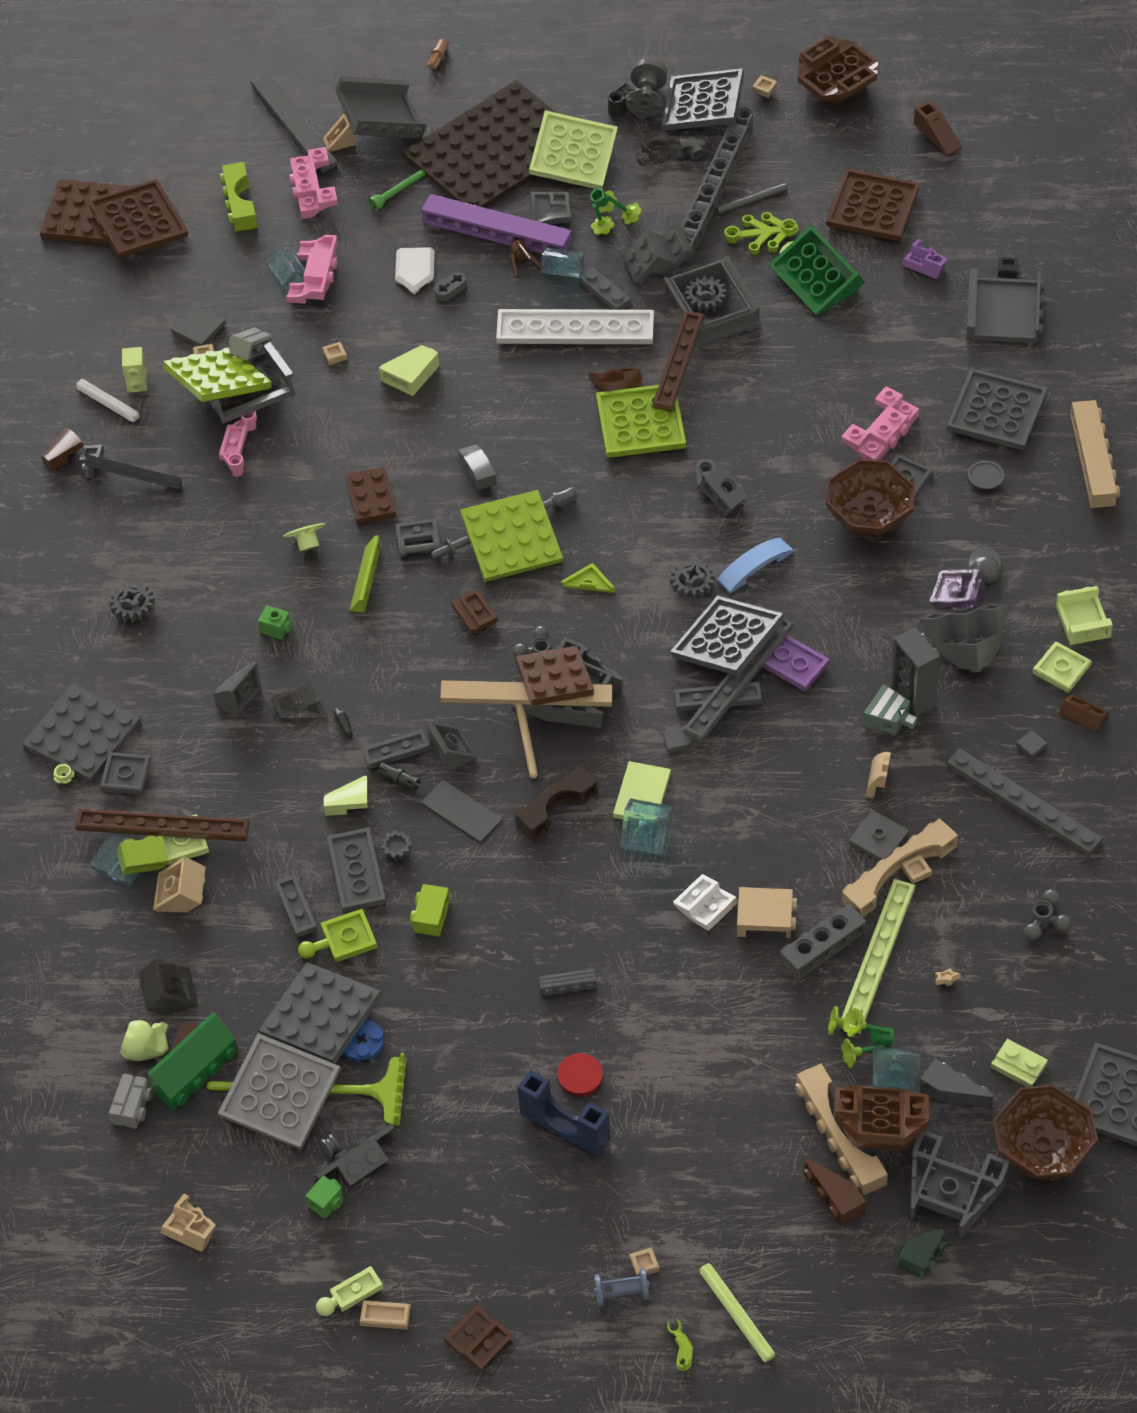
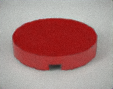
(580, 1075)

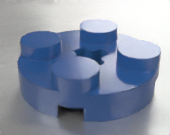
(369, 1050)

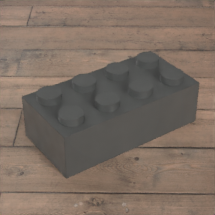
(915, 670)

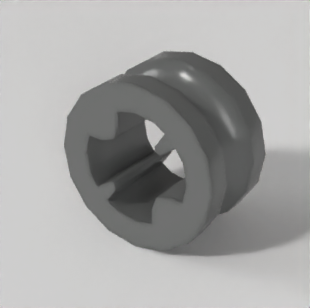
(330, 1145)

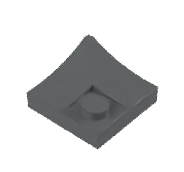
(550, 207)

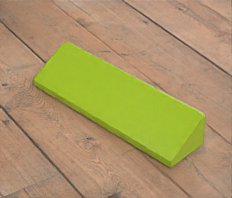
(366, 576)

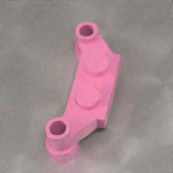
(234, 442)

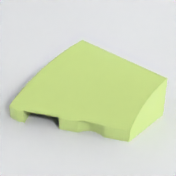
(347, 797)

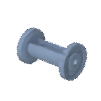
(622, 1287)

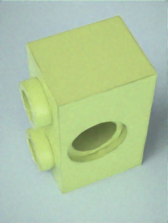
(134, 369)

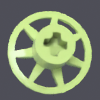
(306, 536)

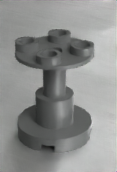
(648, 78)

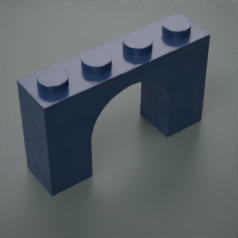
(587, 1131)

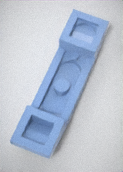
(752, 561)

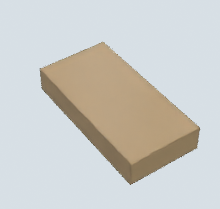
(385, 1315)

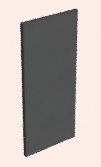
(461, 810)

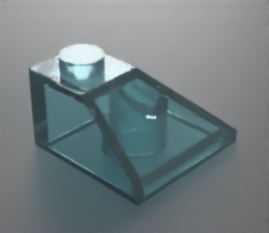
(896, 1069)

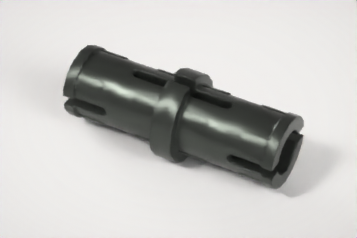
(399, 776)

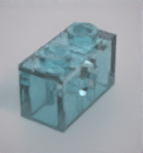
(562, 262)

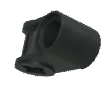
(617, 100)

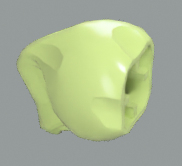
(144, 1041)

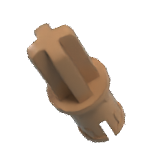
(437, 54)

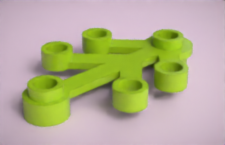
(783, 228)

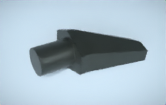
(343, 722)

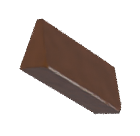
(1083, 712)

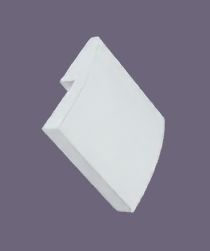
(705, 902)

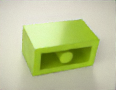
(142, 855)
(430, 910)

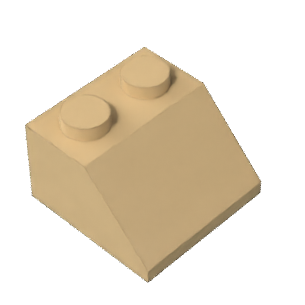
(180, 886)

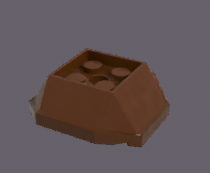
(835, 69)
(881, 1116)

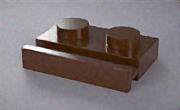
(474, 611)

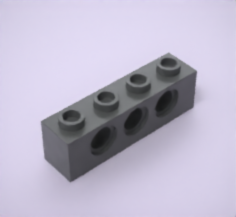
(800, 964)

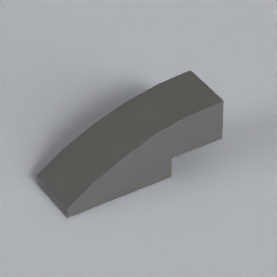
(478, 466)

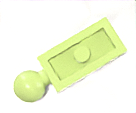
(350, 1292)

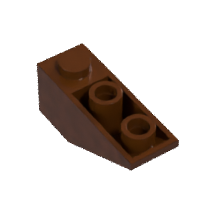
(936, 128)
(839, 1193)

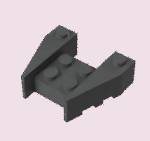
(580, 715)
(951, 1187)

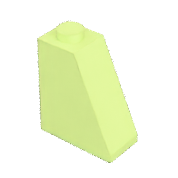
(410, 369)

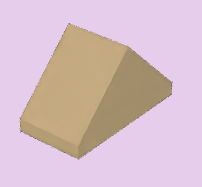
(339, 135)

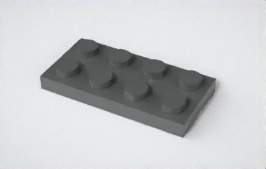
(356, 869)

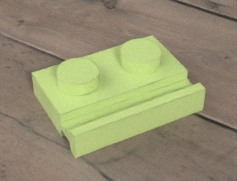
(1019, 1063)

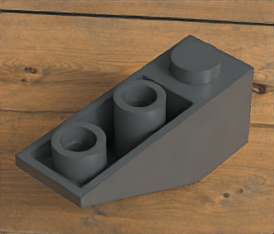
(952, 1087)

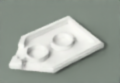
(414, 267)

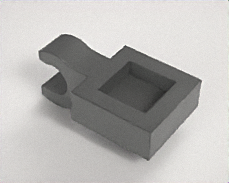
(95, 450)

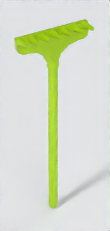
(387, 1091)

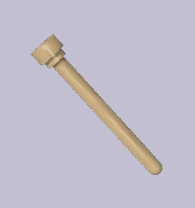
(526, 740)

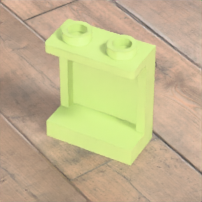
(1083, 615)

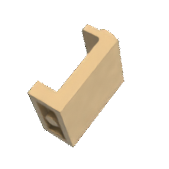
(766, 910)

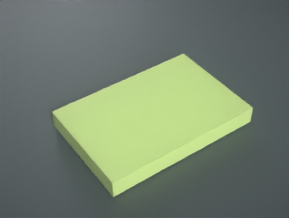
(642, 783)

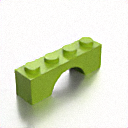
(242, 211)

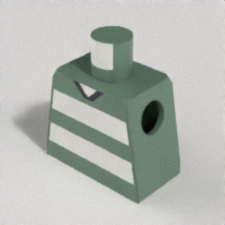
(889, 712)

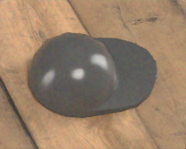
(987, 562)

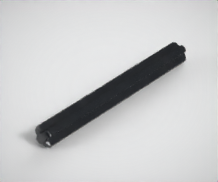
(133, 471)

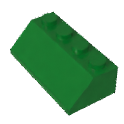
(192, 1062)

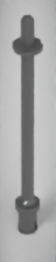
(556, 500)

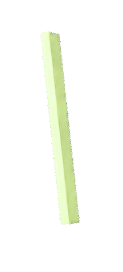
(880, 948)

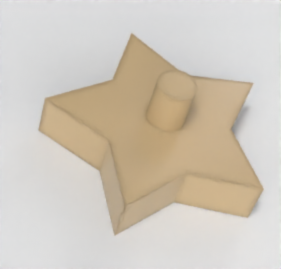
(946, 977)

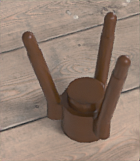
(521, 252)

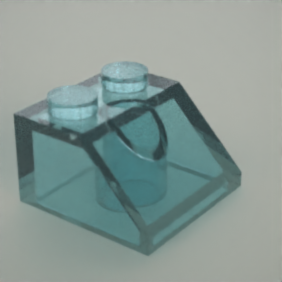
(645, 827)

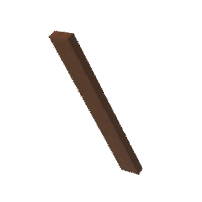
(162, 825)

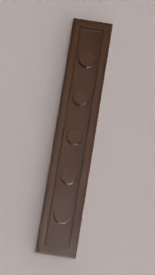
(678, 361)

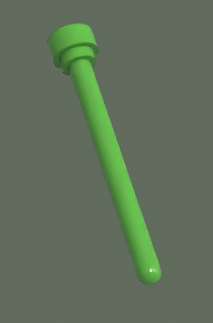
(379, 200)

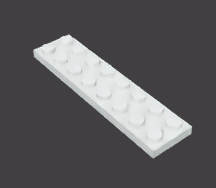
(574, 326)

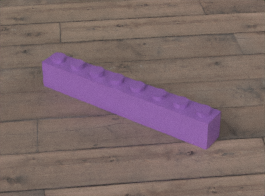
(493, 224)

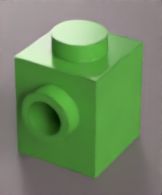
(274, 622)
(325, 1196)

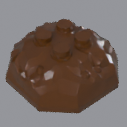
(870, 497)
(1045, 1132)

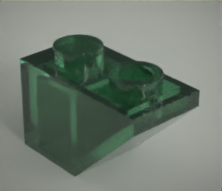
(920, 1252)

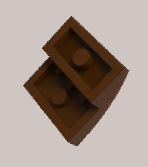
(478, 1337)

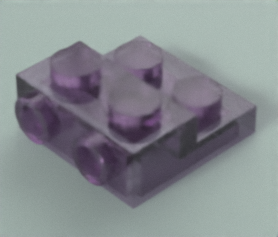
(958, 589)

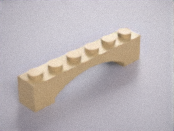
(933, 841)
(864, 1170)

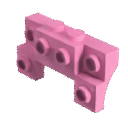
(306, 188)
(318, 270)
(885, 430)

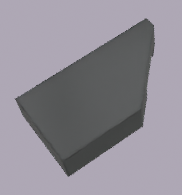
(677, 740)

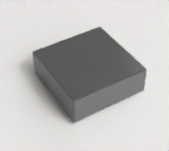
(1031, 744)

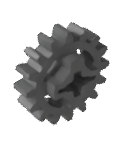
(705, 294)
(692, 579)
(132, 602)

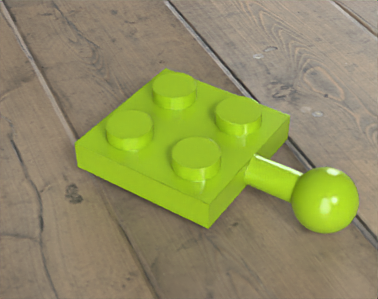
(344, 936)

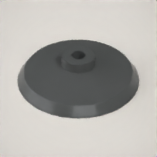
(986, 474)

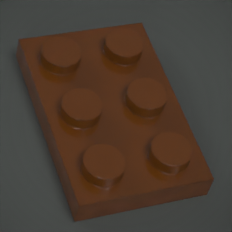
(371, 495)

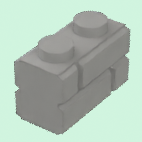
(249, 343)
(130, 1101)

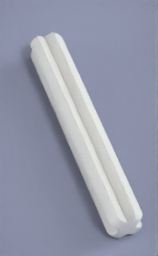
(107, 400)

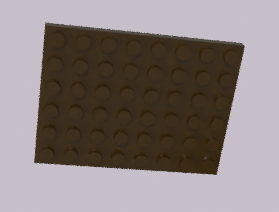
(484, 148)

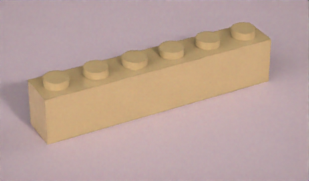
(1094, 454)

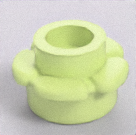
(63, 769)

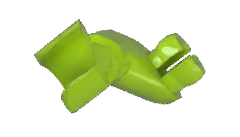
(685, 1350)

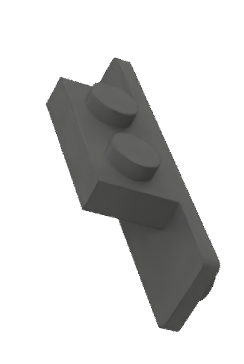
(359, 1160)

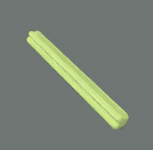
(737, 1312)

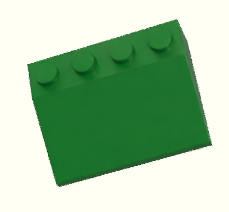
(816, 271)

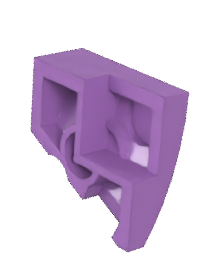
(924, 260)

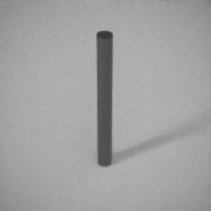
(752, 198)

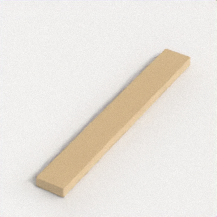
(513, 694)

